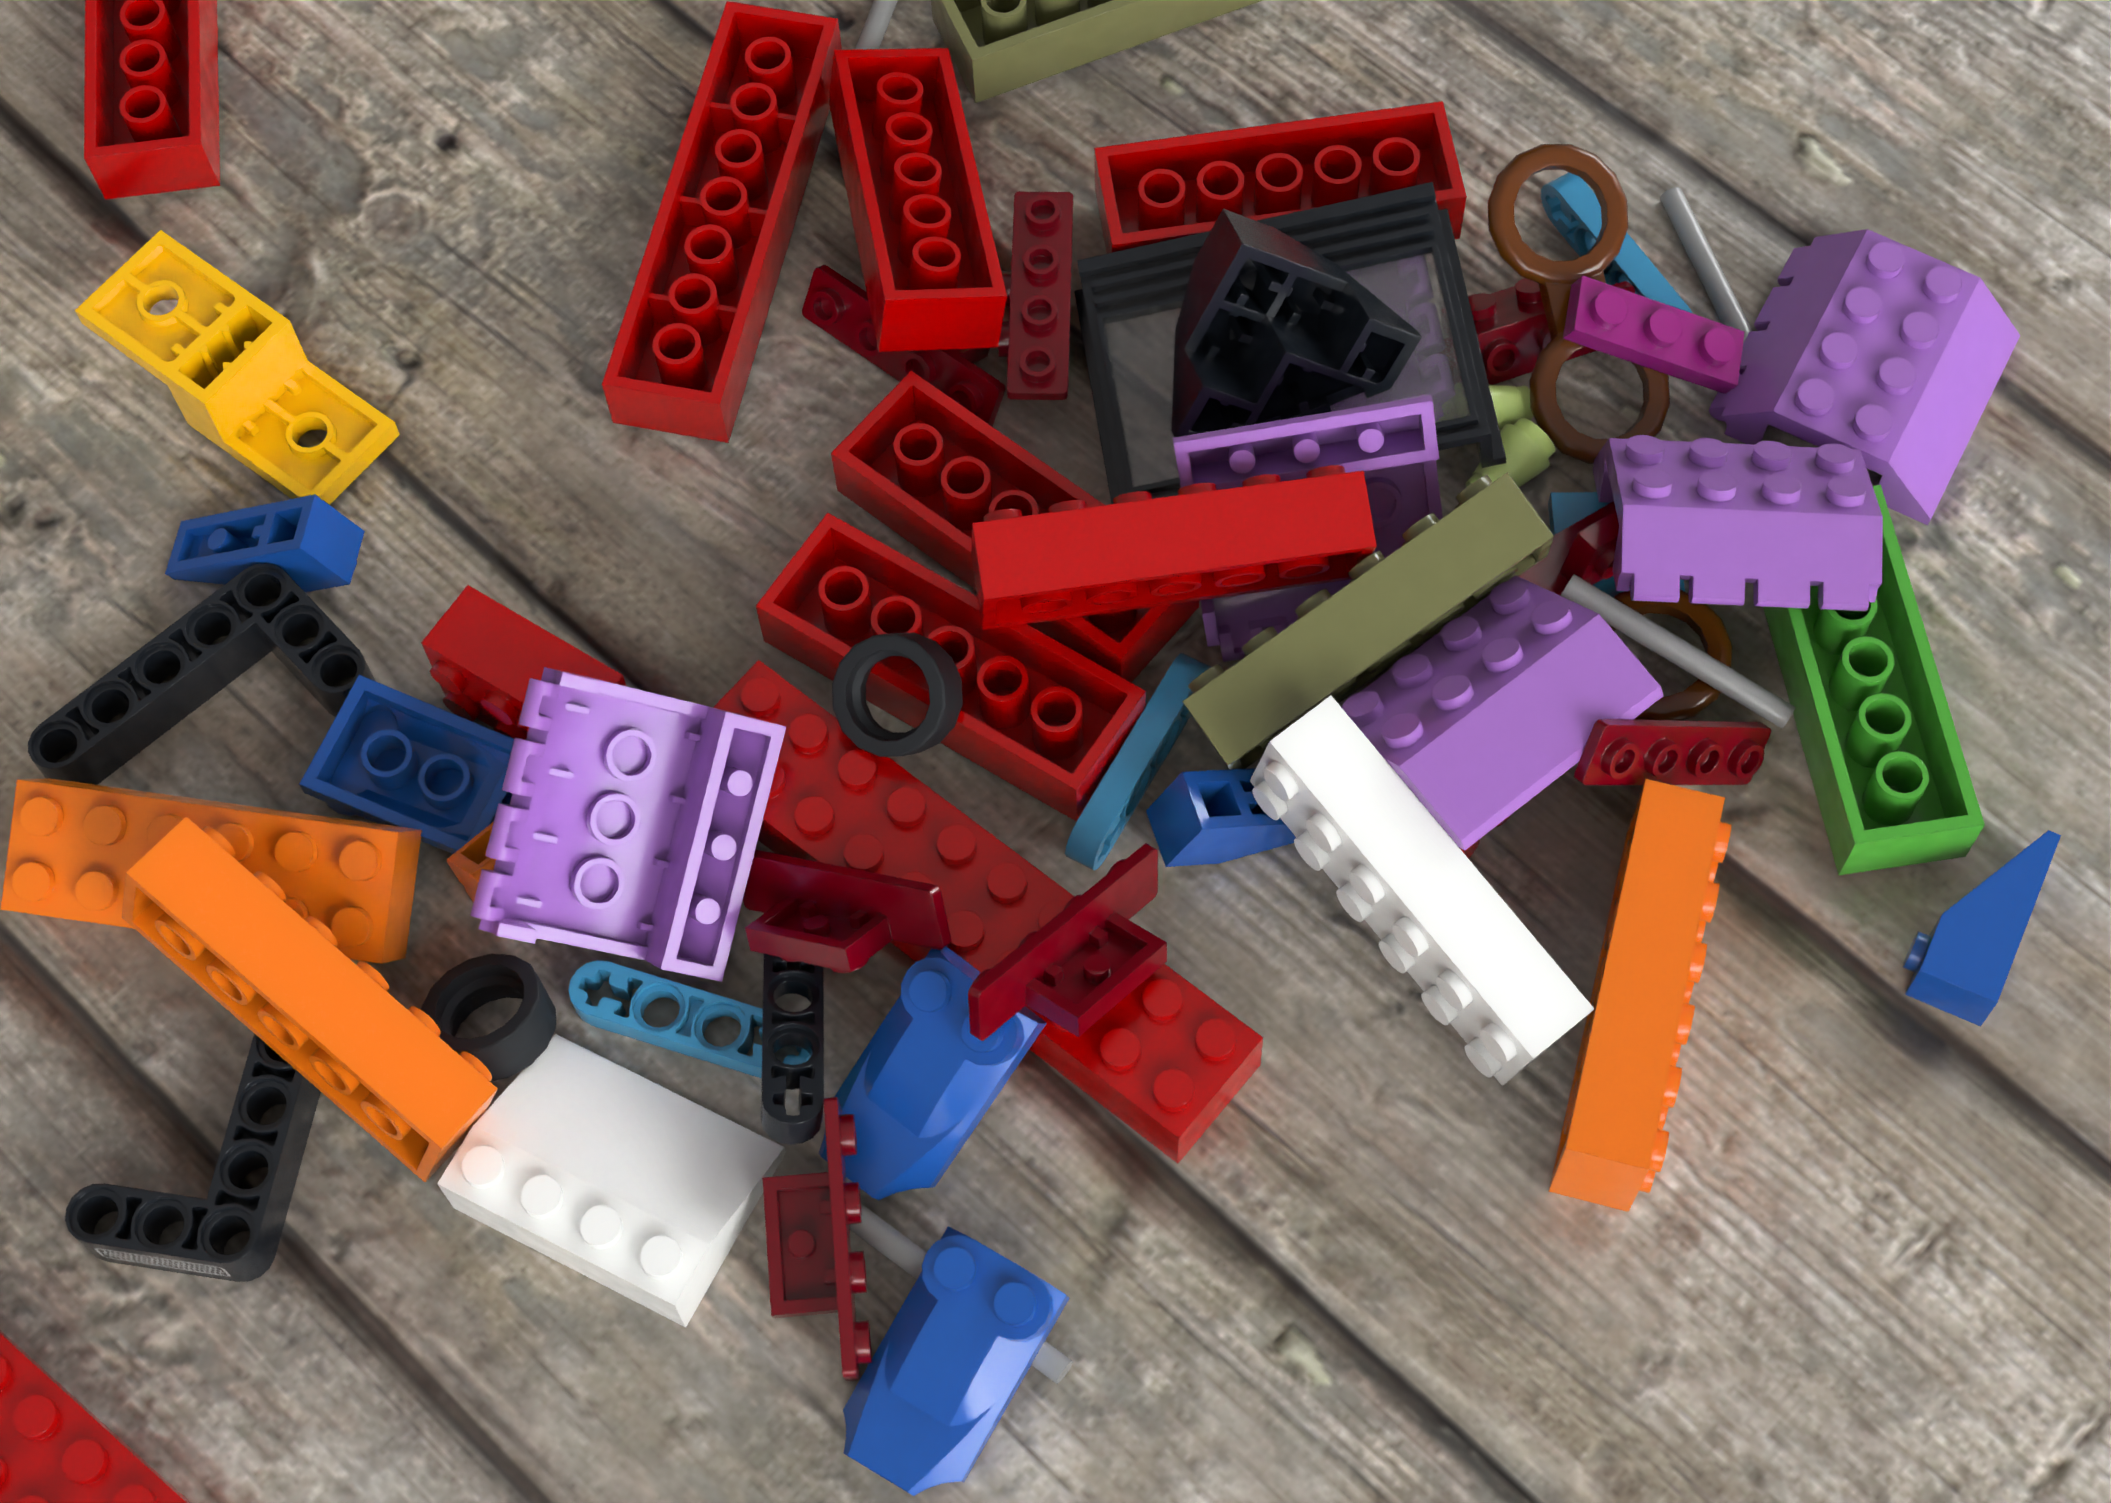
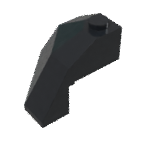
(1276, 333)

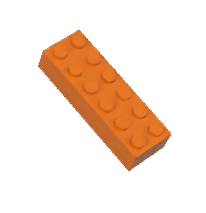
(81, 838)
(306, 996)
(1642, 997)

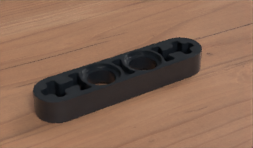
(797, 1029)

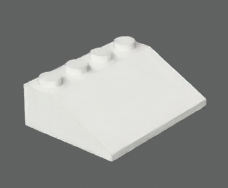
(612, 1177)

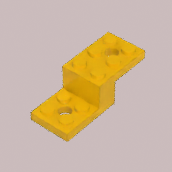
(237, 371)

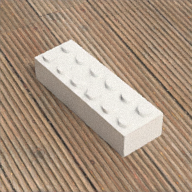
(1416, 892)

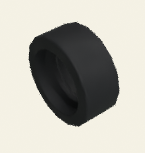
(850, 694)
(486, 980)

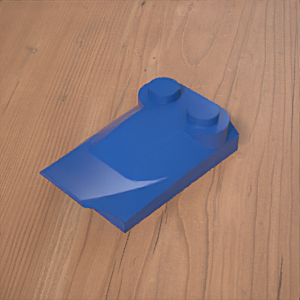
(410, 766)
(926, 1079)
(948, 1365)

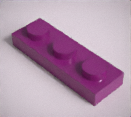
(1653, 335)

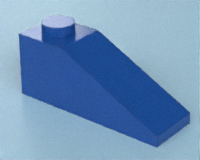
(296, 534)
(1213, 819)
(1976, 939)

